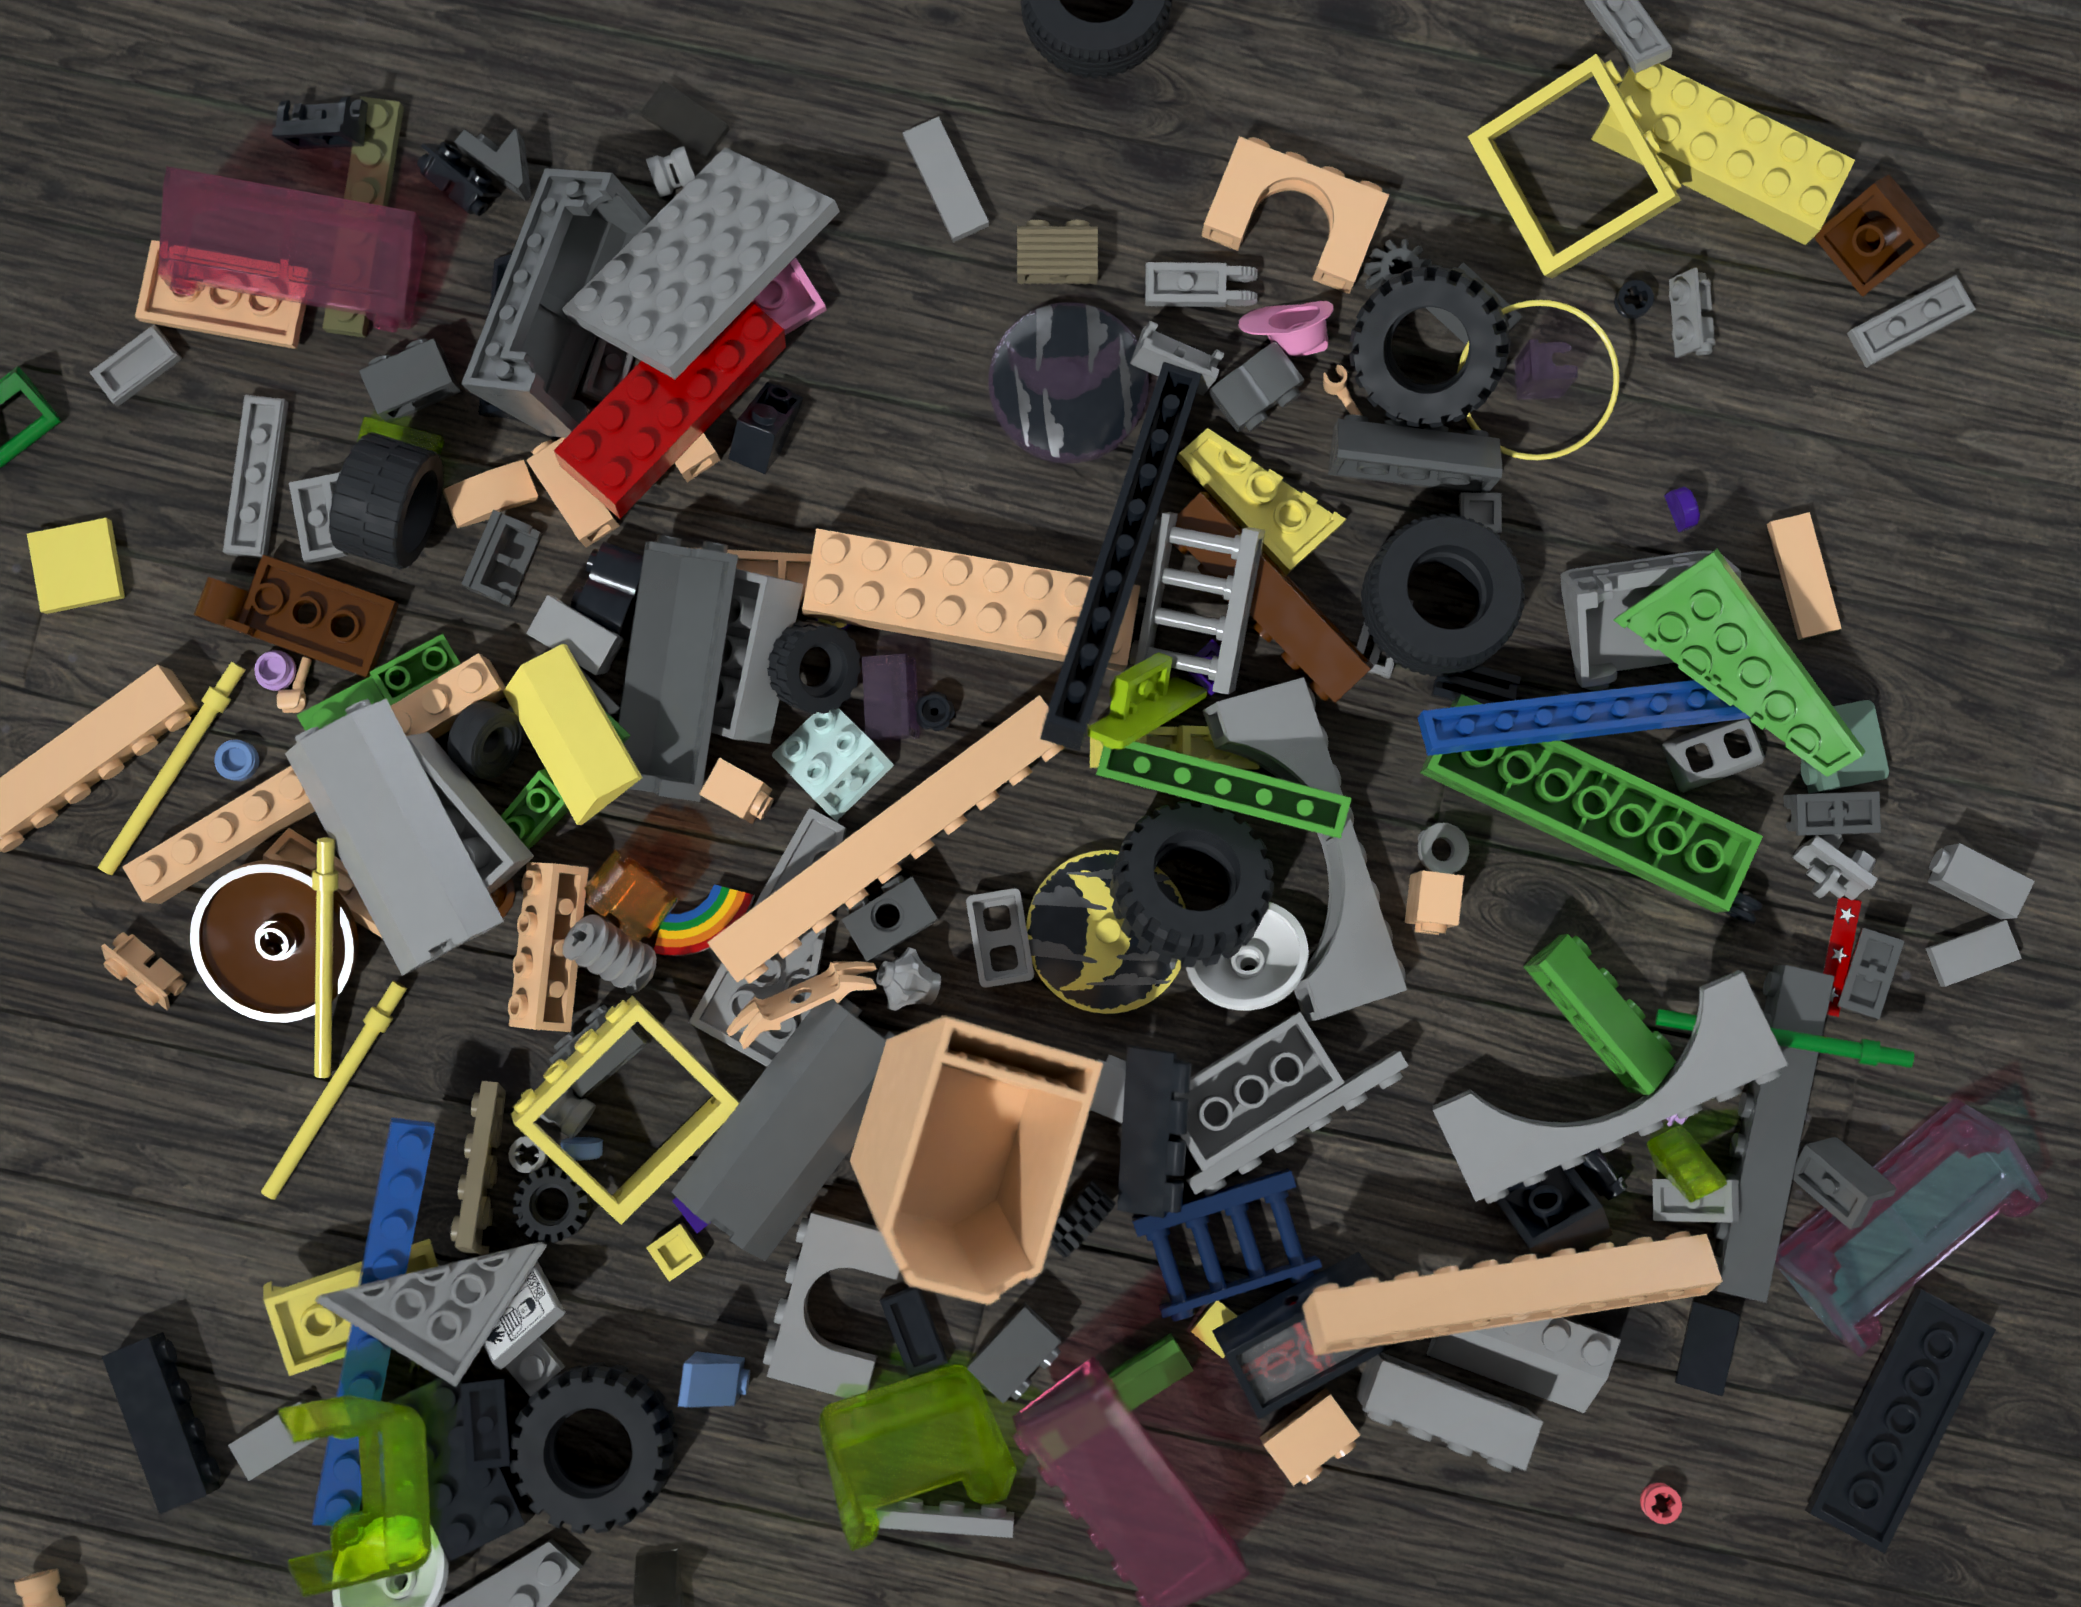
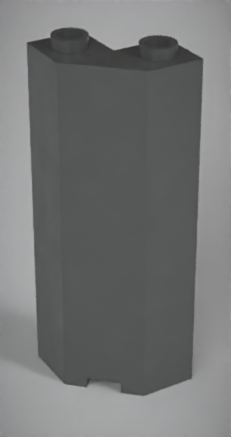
(676, 663)
(787, 1130)

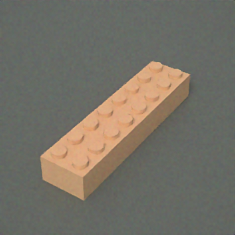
(951, 597)

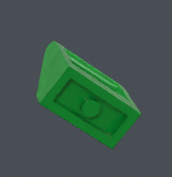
(11, 384)

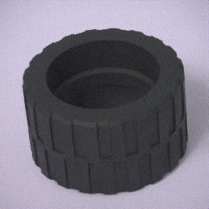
(386, 500)

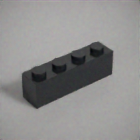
(162, 1422)

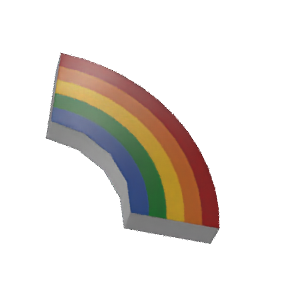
(692, 930)

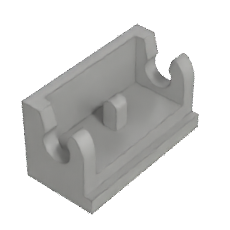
(1157, 348)
(588, 641)

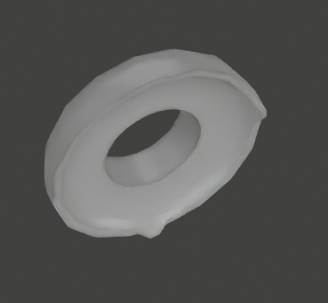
(1457, 842)

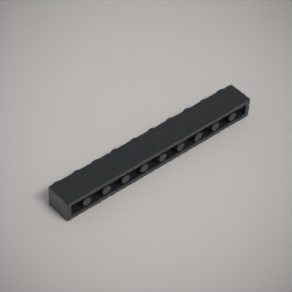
(1120, 558)

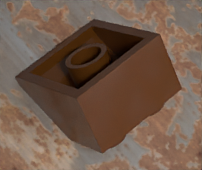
(1876, 235)

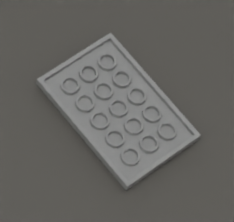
(700, 261)

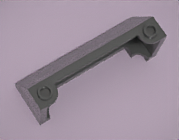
(528, 347)

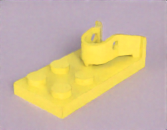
(310, 1332)

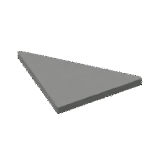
(440, 1311)

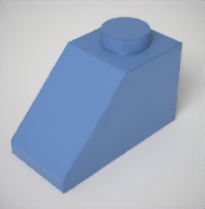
(713, 1380)

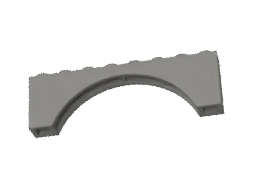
(1356, 950)
(1725, 1051)

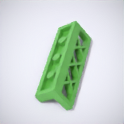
(1150, 1371)

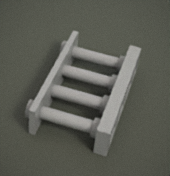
(1237, 589)

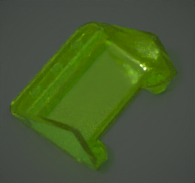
(912, 1442)

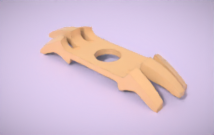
(768, 1013)

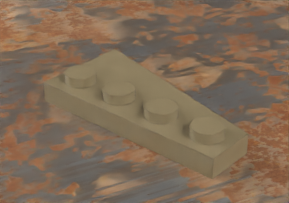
(481, 1170)

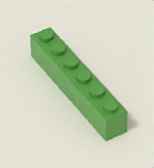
(1226, 787)

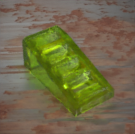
(1682, 1160)

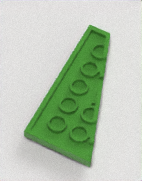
(1733, 650)

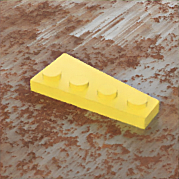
(1260, 499)

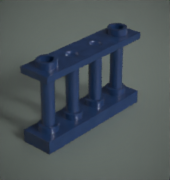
(1235, 1203)

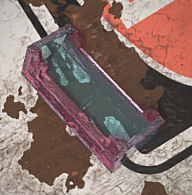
(1948, 1185)

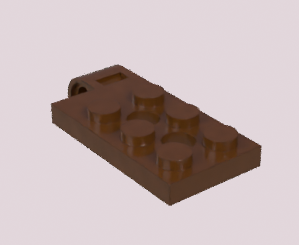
(272, 610)

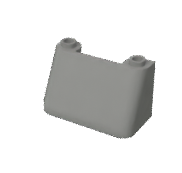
(1600, 594)

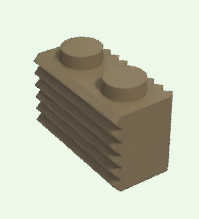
(1057, 253)

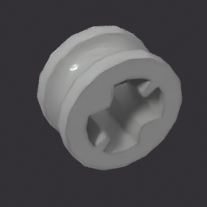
(527, 1167)

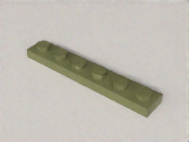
(369, 182)

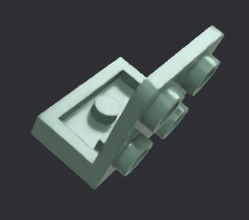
(1871, 767)

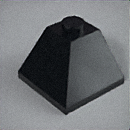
(1556, 1213)

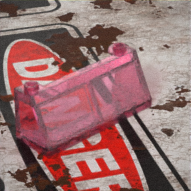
(290, 246)

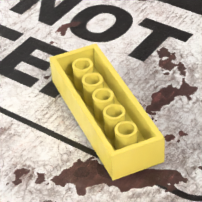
(1731, 152)

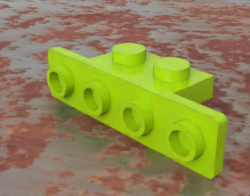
(1143, 701)

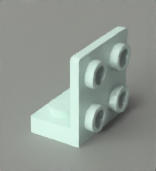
(832, 761)

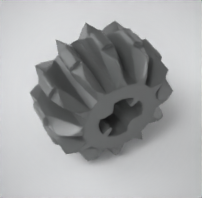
(1391, 258)

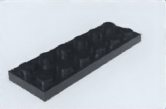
(1900, 1420)

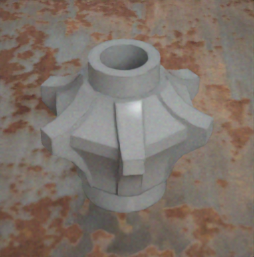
(908, 981)

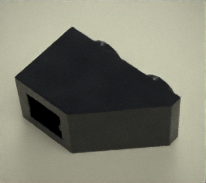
(764, 427)

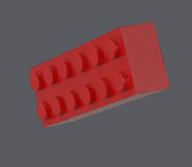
(656, 418)

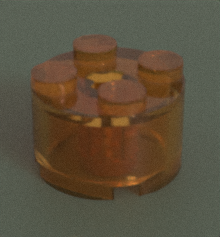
(630, 895)

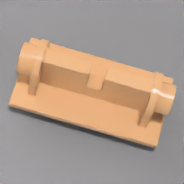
(129, 961)

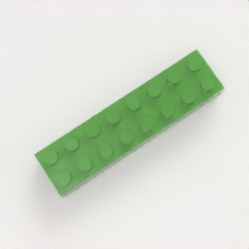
(1606, 815)

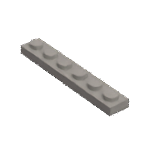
(1350, 1094)

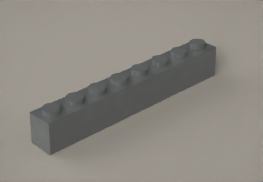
(1770, 1137)

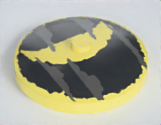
(1081, 944)

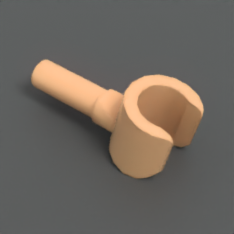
(1340, 389)
(295, 700)

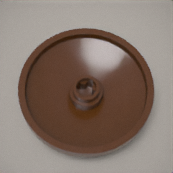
(259, 940)

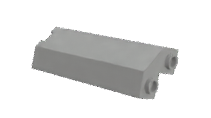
(393, 834)

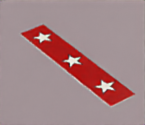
(1841, 948)

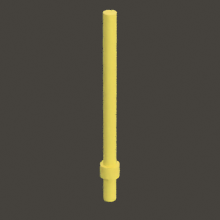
(215, 701)
(324, 883)
(375, 1021)

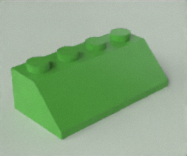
(1601, 1014)

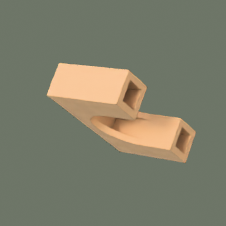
(1260, 171)
(583, 511)

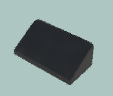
(1707, 1348)

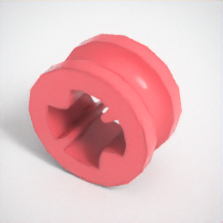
(1648, 1500)

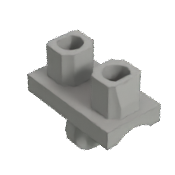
(1835, 870)

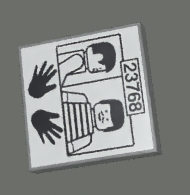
(525, 1318)

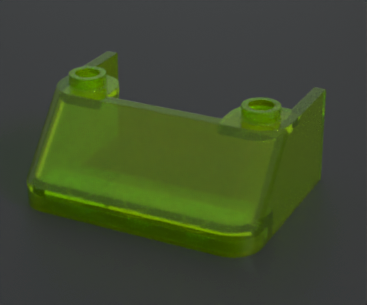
(394, 1526)

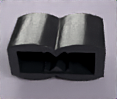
(611, 588)

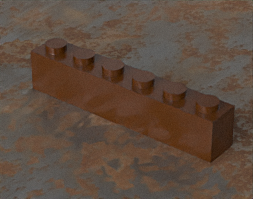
(1280, 608)

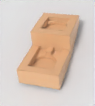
(492, 490)

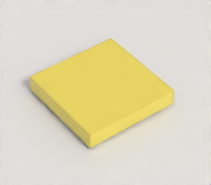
(75, 565)

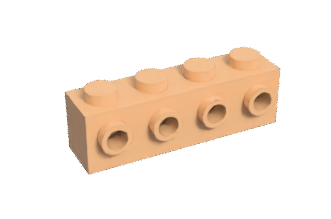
(542, 974)

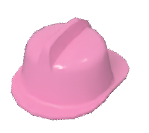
(1295, 328)

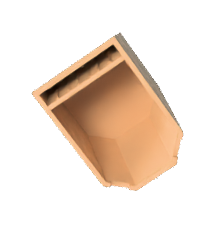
(970, 1153)

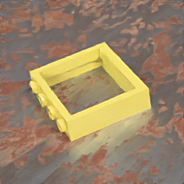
(1516, 202)
(669, 1155)

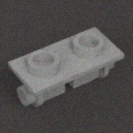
(1689, 297)

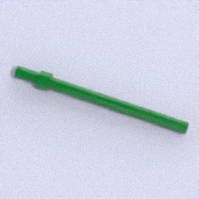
(1866, 1051)

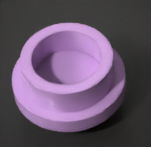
(275, 670)

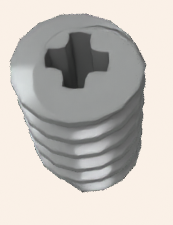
(610, 953)

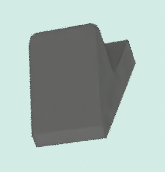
(505, 163)

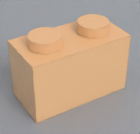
(737, 792)
(1434, 901)
(1310, 1438)

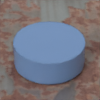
(236, 760)
(583, 1147)

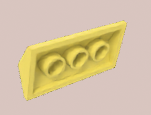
(571, 732)

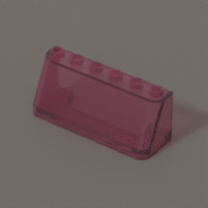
(1127, 1491)

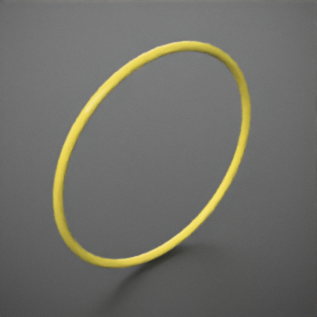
(1616, 379)

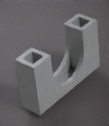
(800, 1351)

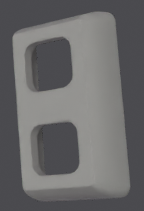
(1722, 765)
(985, 940)

